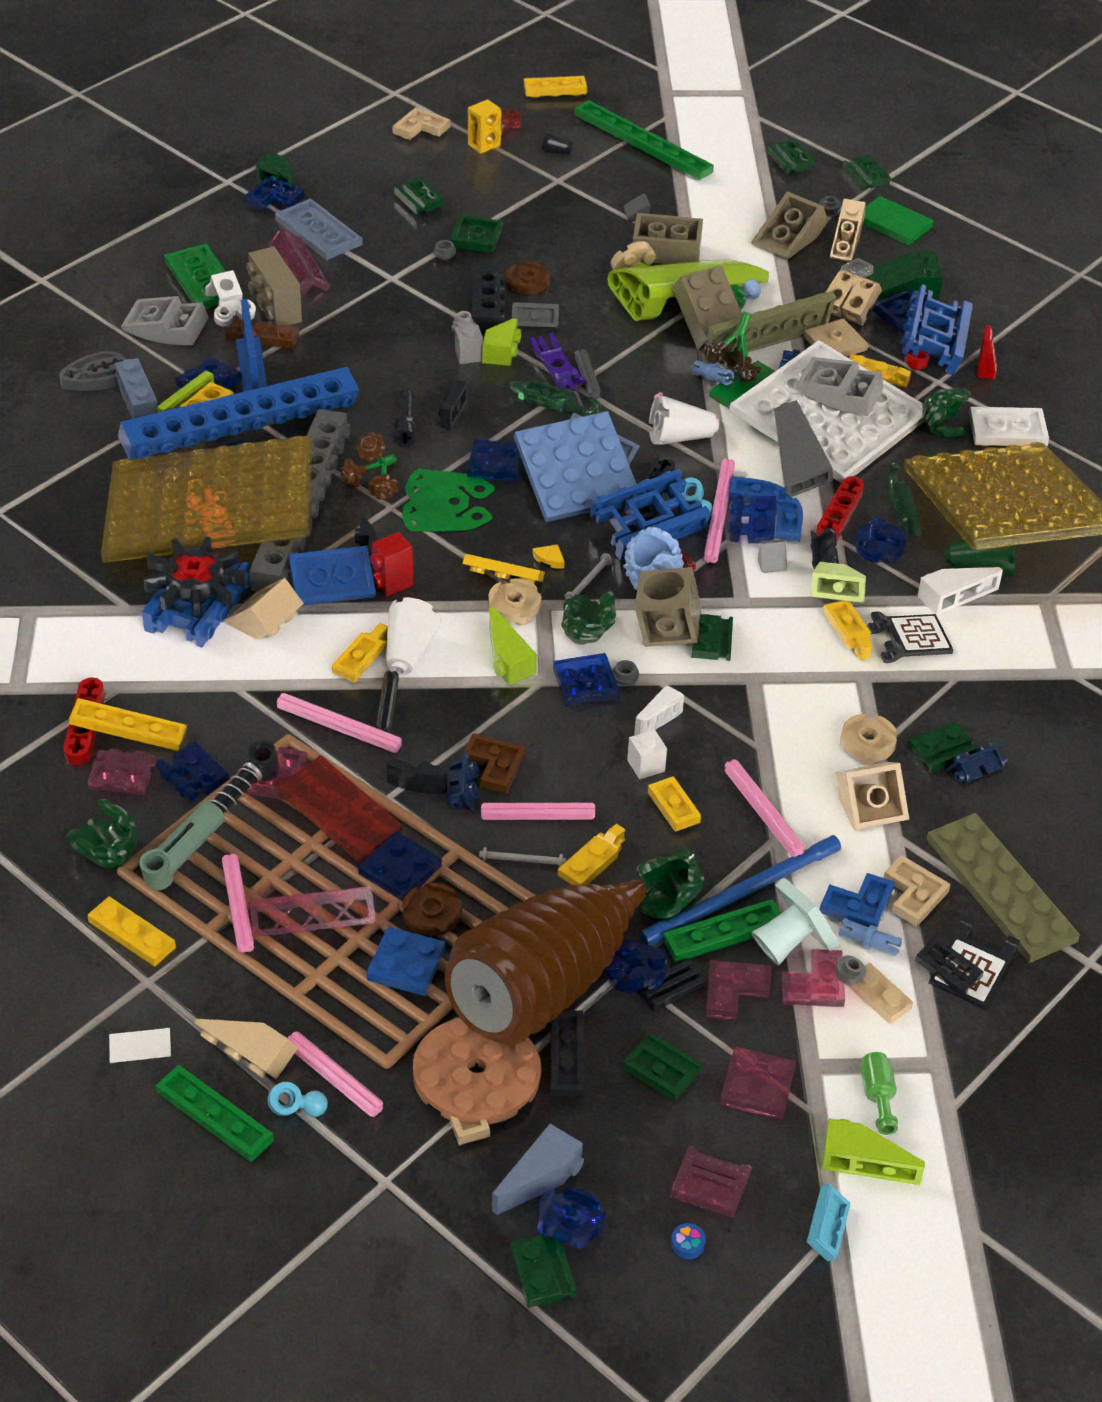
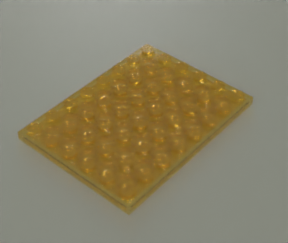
(219, 493)
(1008, 495)

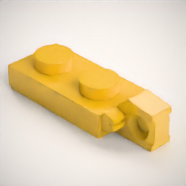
(890, 373)
(850, 627)
(361, 653)
(593, 857)

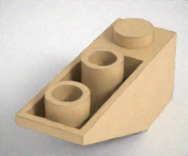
(848, 230)
(252, 1040)

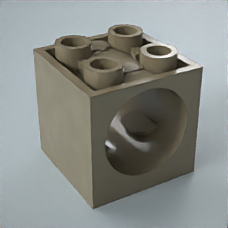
(668, 607)

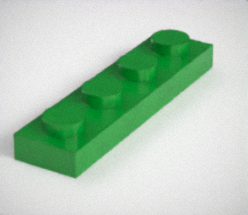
(719, 931)
(215, 1113)

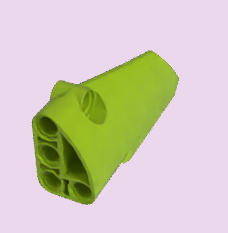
(647, 287)

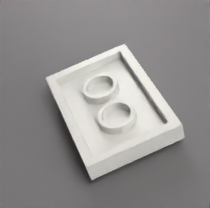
(1008, 426)

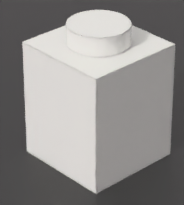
(647, 754)

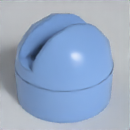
(751, 289)

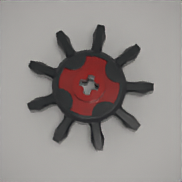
(194, 575)

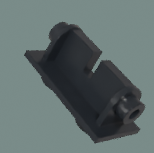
(824, 547)

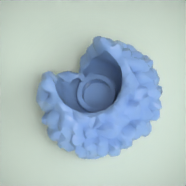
(651, 551)

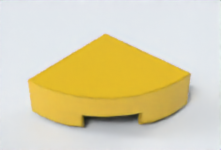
(549, 555)

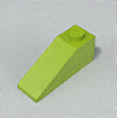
(511, 654)
(863, 1152)

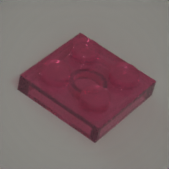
(758, 1083)

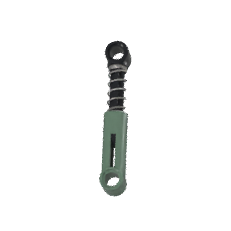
(206, 818)

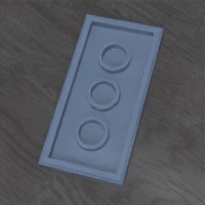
(318, 229)

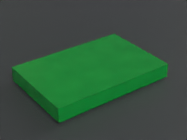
(896, 220)
(728, 393)

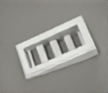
(660, 710)

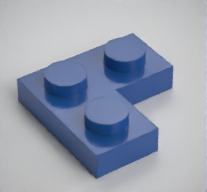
(861, 907)

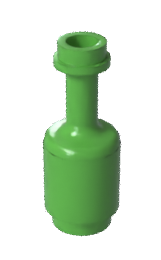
(880, 1088)

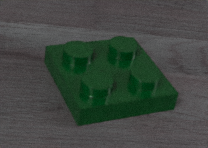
(476, 233)

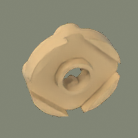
(636, 253)
(515, 612)
(867, 750)

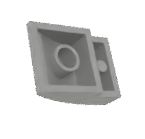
(166, 320)
(841, 385)

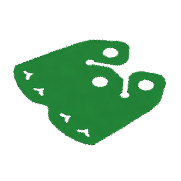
(432, 501)

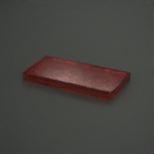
(339, 808)

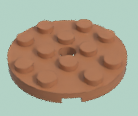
(495, 1094)

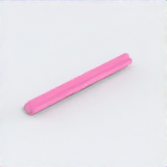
(719, 511)

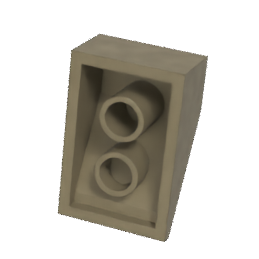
(791, 226)

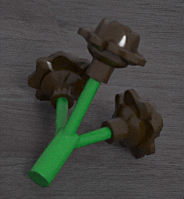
(737, 359)

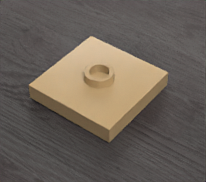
(838, 336)

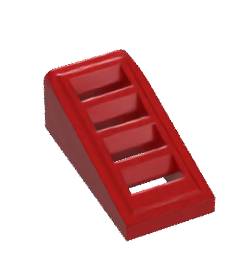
(987, 358)

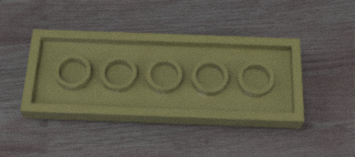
(776, 324)
(1002, 887)

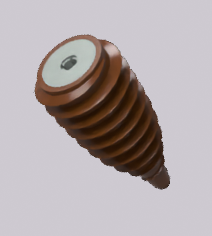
(537, 957)

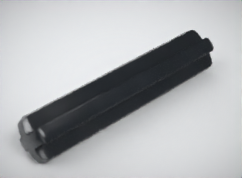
(387, 701)

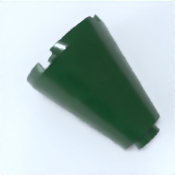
(963, 556)

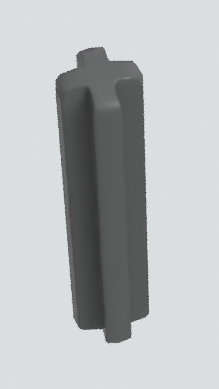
(586, 371)

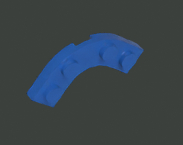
(788, 512)

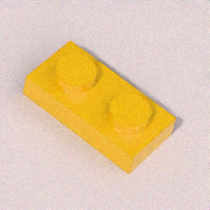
(674, 804)

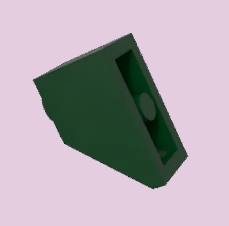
(275, 167)

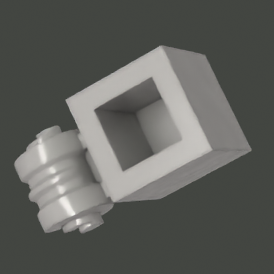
(467, 339)

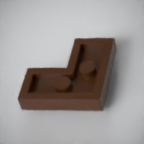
(501, 759)

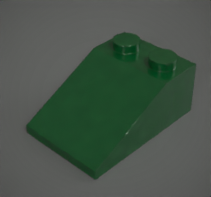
(909, 273)

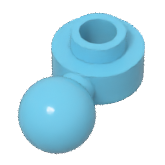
(695, 484)
(313, 1103)

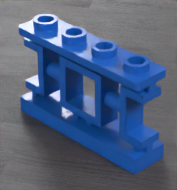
(933, 340)
(647, 492)
(212, 612)

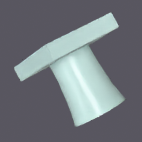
(793, 925)

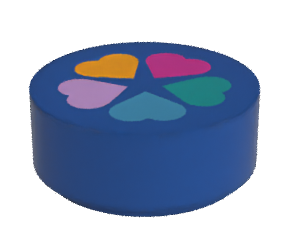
(688, 1241)

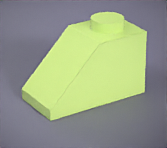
(838, 582)

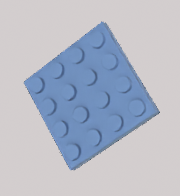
(573, 464)

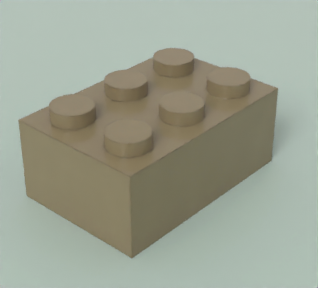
(671, 237)
(274, 286)
(705, 300)

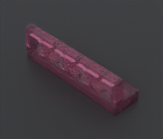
(299, 260)
(311, 899)

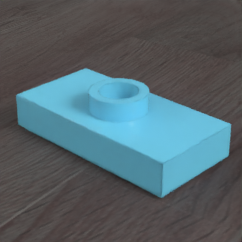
(828, 1222)

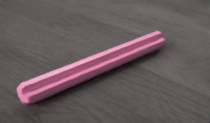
(339, 723)
(764, 808)

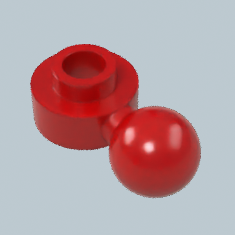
(917, 362)

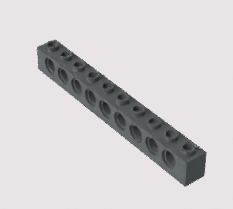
(327, 439)

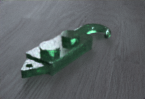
(552, 397)
(904, 503)

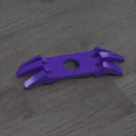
(548, 356)

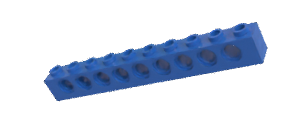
(237, 413)

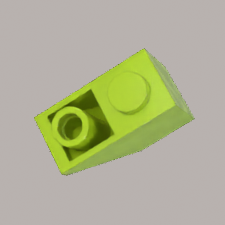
(501, 343)

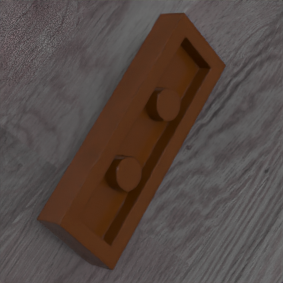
(269, 334)

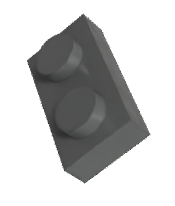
(536, 315)

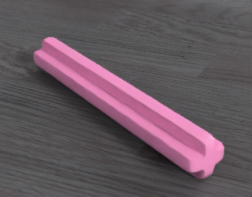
(538, 811)
(237, 903)
(336, 1075)

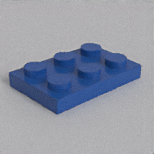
(332, 575)

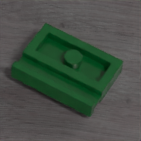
(791, 156)
(866, 172)
(419, 195)
(713, 638)
(941, 745)
(662, 1066)
(542, 1270)

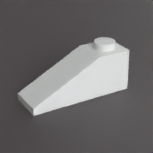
(955, 587)

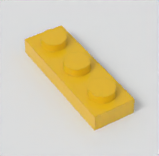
(555, 86)
(502, 569)
(131, 931)

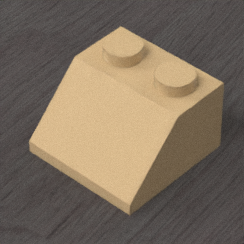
(266, 610)
(873, 794)

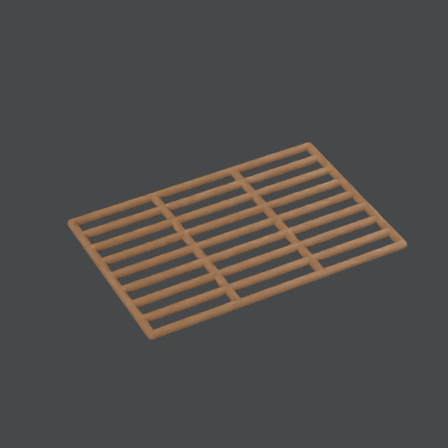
(355, 939)

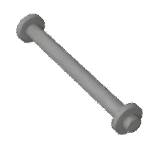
(606, 559)
(522, 857)

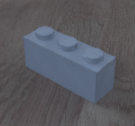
(135, 388)

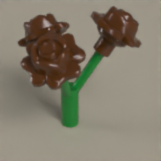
(371, 448)

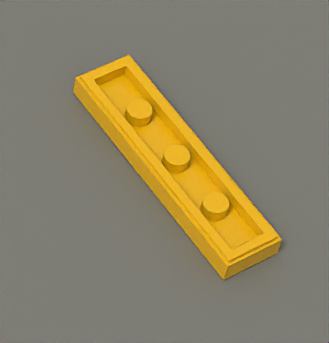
(128, 724)

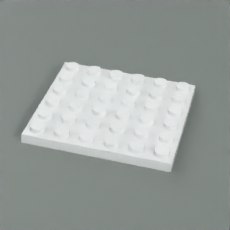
(846, 438)

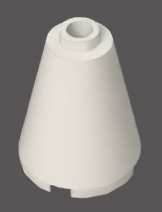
(680, 422)
(409, 633)

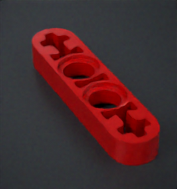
(840, 510)
(87, 739)

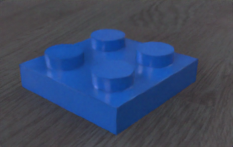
(406, 961)

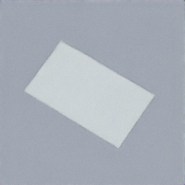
(140, 1045)

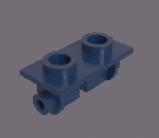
(986, 756)
(463, 783)

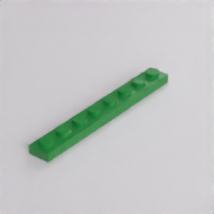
(644, 140)

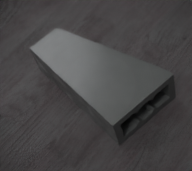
(801, 455)

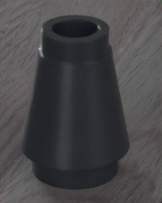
(556, 144)

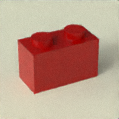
(392, 564)

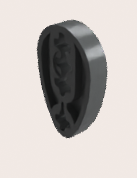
(91, 372)

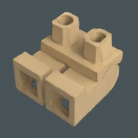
(853, 296)

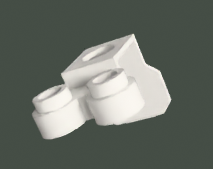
(230, 297)

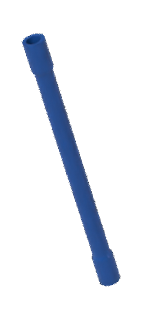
(816, 852)

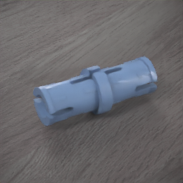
(713, 372)
(870, 937)

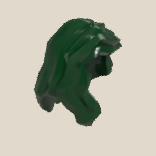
(942, 406)
(587, 620)
(106, 842)
(669, 883)

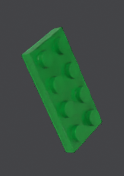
(193, 272)

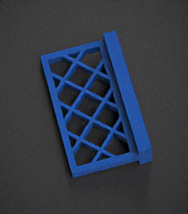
(250, 354)

